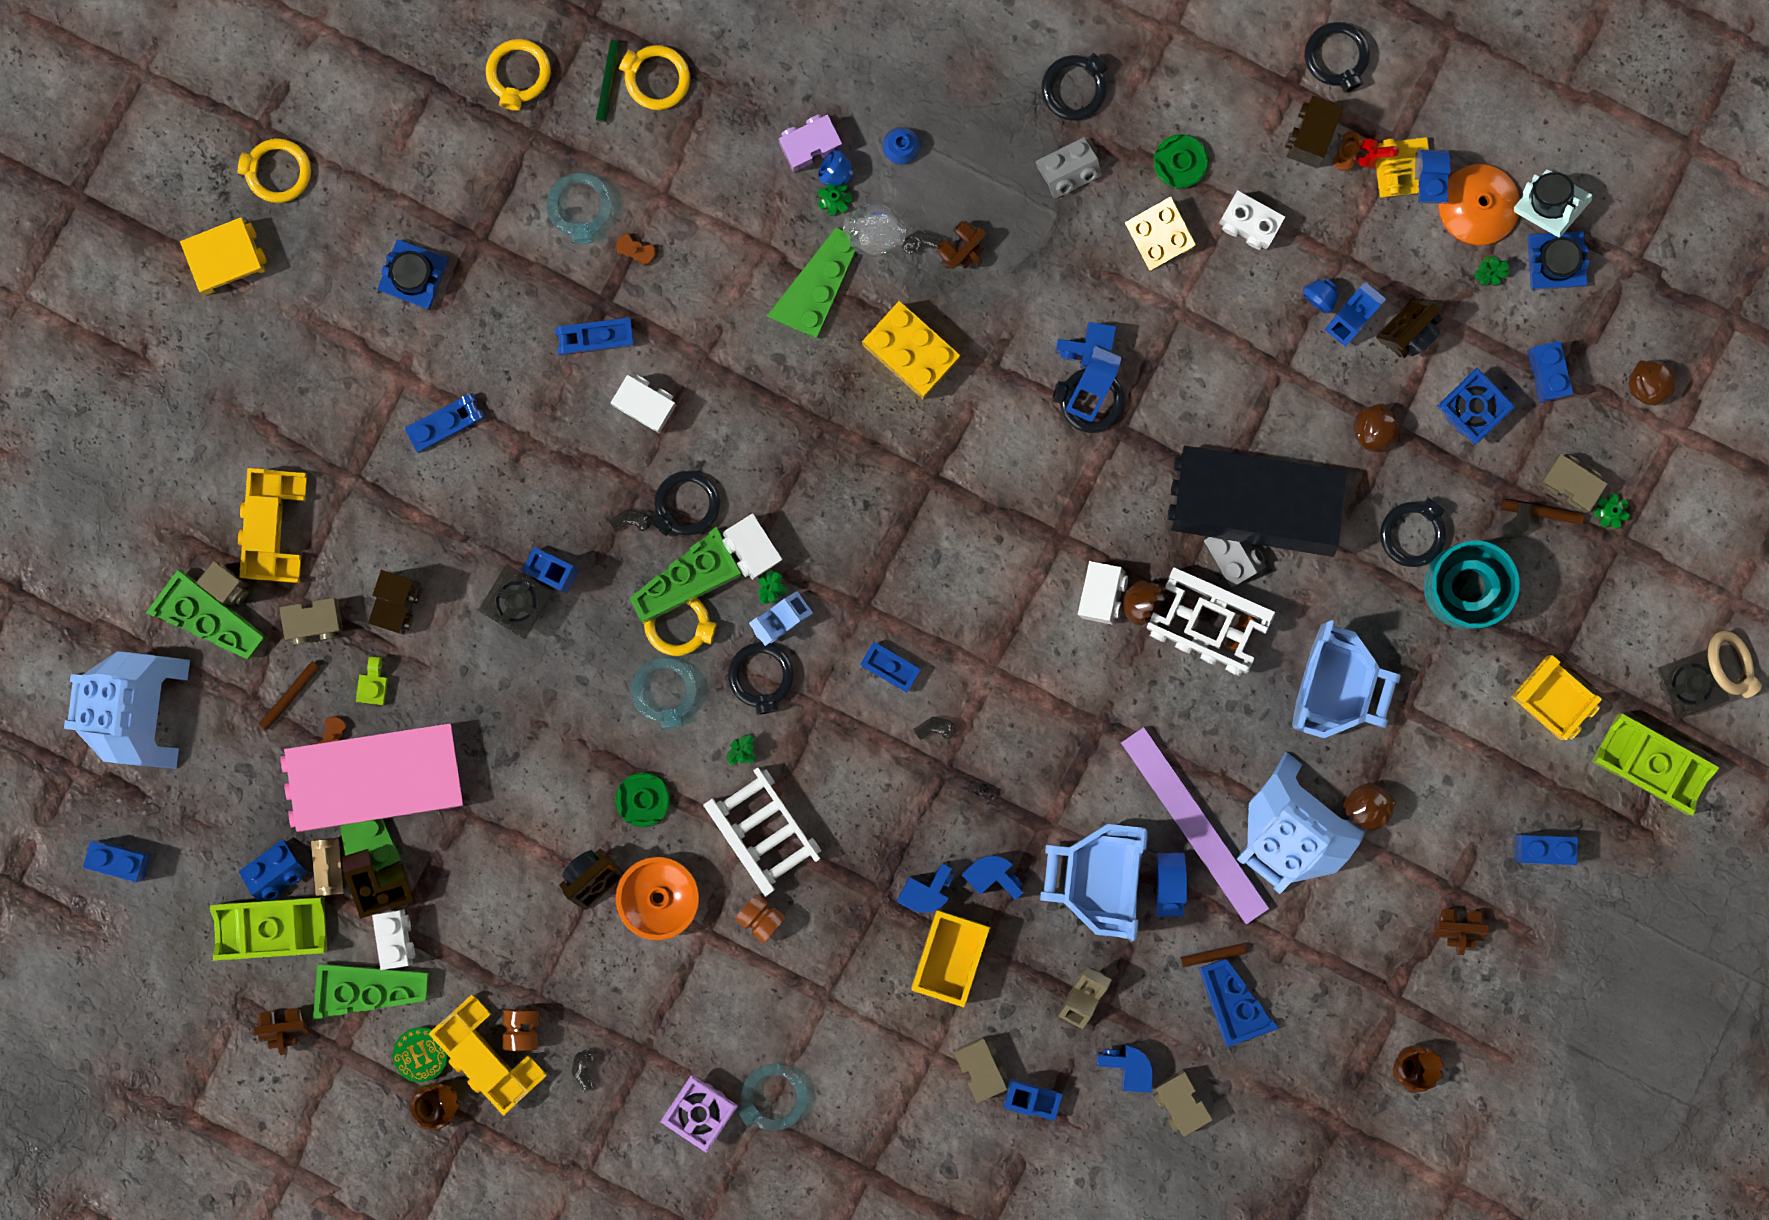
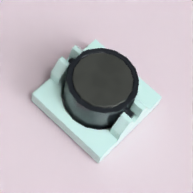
(1555, 202)

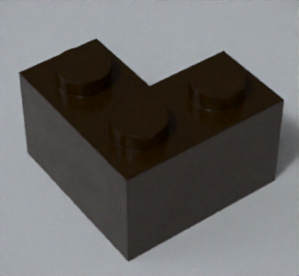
(1312, 138)
(394, 602)
(373, 889)

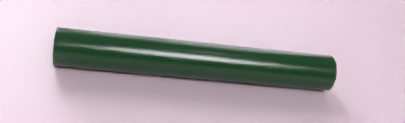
(608, 80)

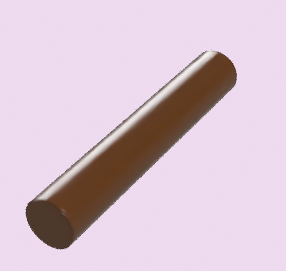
(1213, 955)

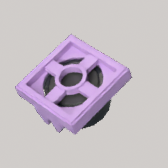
(699, 1113)

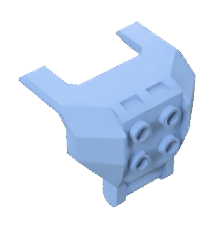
(1340, 685)
(118, 707)
(1295, 831)
(1100, 879)

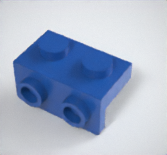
(273, 872)

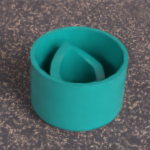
(1499, 580)

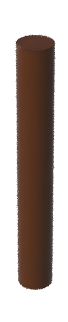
(1545, 512)
(289, 695)

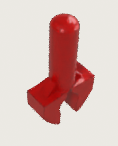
(1375, 152)

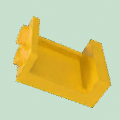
(223, 255)
(1556, 699)

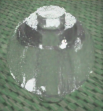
(873, 229)

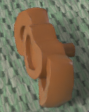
(1348, 151)
(631, 249)
(1232, 645)
(335, 728)

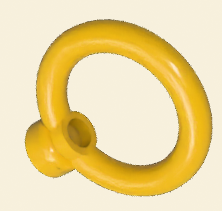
(633, 61)
(510, 97)
(249, 164)
(704, 633)

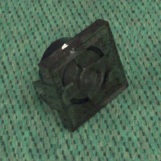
(517, 602)
(1690, 684)

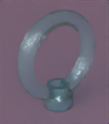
(580, 232)
(672, 717)
(750, 1114)

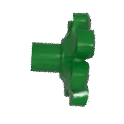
(834, 203)
(1492, 270)
(1607, 513)
(771, 587)
(741, 750)

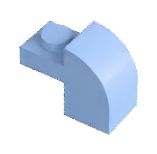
(780, 618)

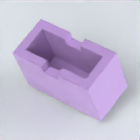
(809, 141)

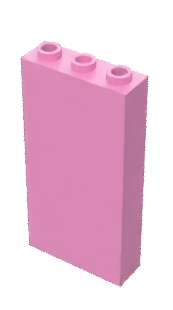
(372, 778)

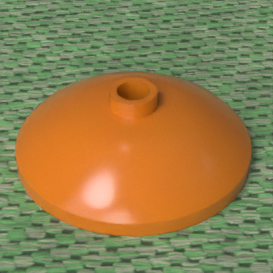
(1467, 218)
(637, 904)

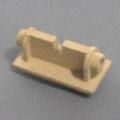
(327, 867)

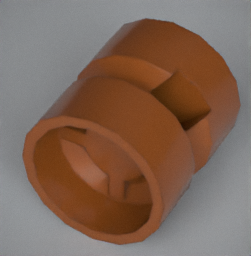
(759, 918)
(520, 1039)

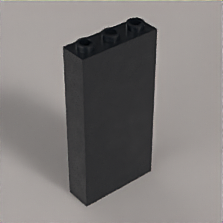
(1257, 501)

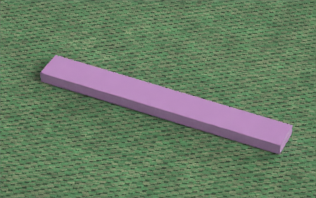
(1194, 825)

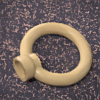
(1746, 683)

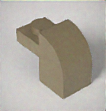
(1084, 997)

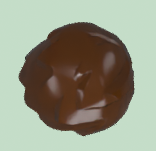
(1652, 382)
(1377, 428)
(1142, 601)
(1370, 806)
(1417, 1068)
(434, 1106)

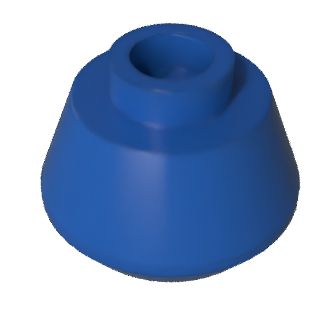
(893, 148)
(835, 169)
(1321, 295)

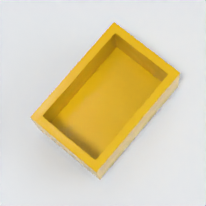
(911, 350)
(950, 958)

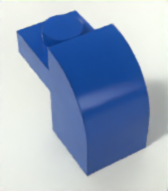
(1432, 172)
(1355, 314)
(1096, 334)
(550, 570)
(987, 870)
(1171, 884)
(924, 898)
(1135, 1065)
(1032, 1099)

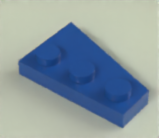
(1233, 1005)

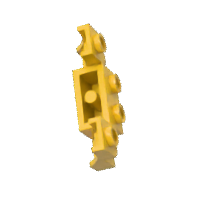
(263, 525)
(480, 1062)

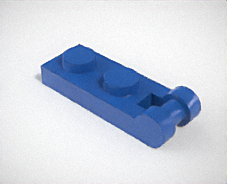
(595, 336)
(444, 423)

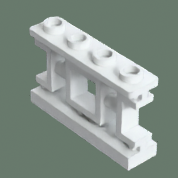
(1219, 601)

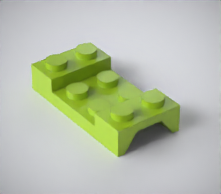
(1654, 763)
(269, 928)

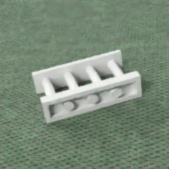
(750, 856)

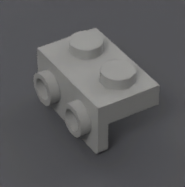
(1069, 168)
(1236, 559)

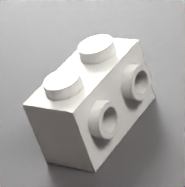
(1251, 221)
(643, 403)
(751, 547)
(1102, 593)
(393, 939)

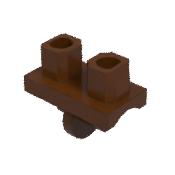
(969, 237)
(1461, 934)
(281, 1034)

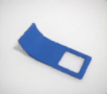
(1096, 379)

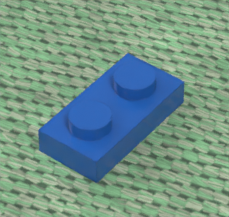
(890, 667)

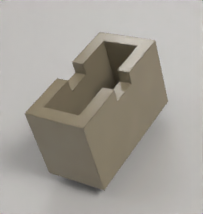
(1575, 482)
(224, 584)
(320, 620)
(979, 1062)
(1176, 1096)

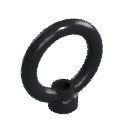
(1094, 67)
(1349, 79)
(1063, 393)
(1432, 512)
(665, 522)
(765, 703)

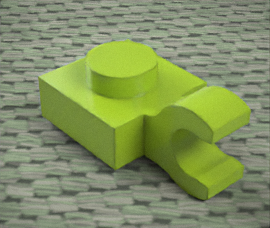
(371, 686)

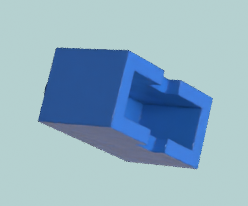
(1550, 372)
(1546, 849)
(116, 861)

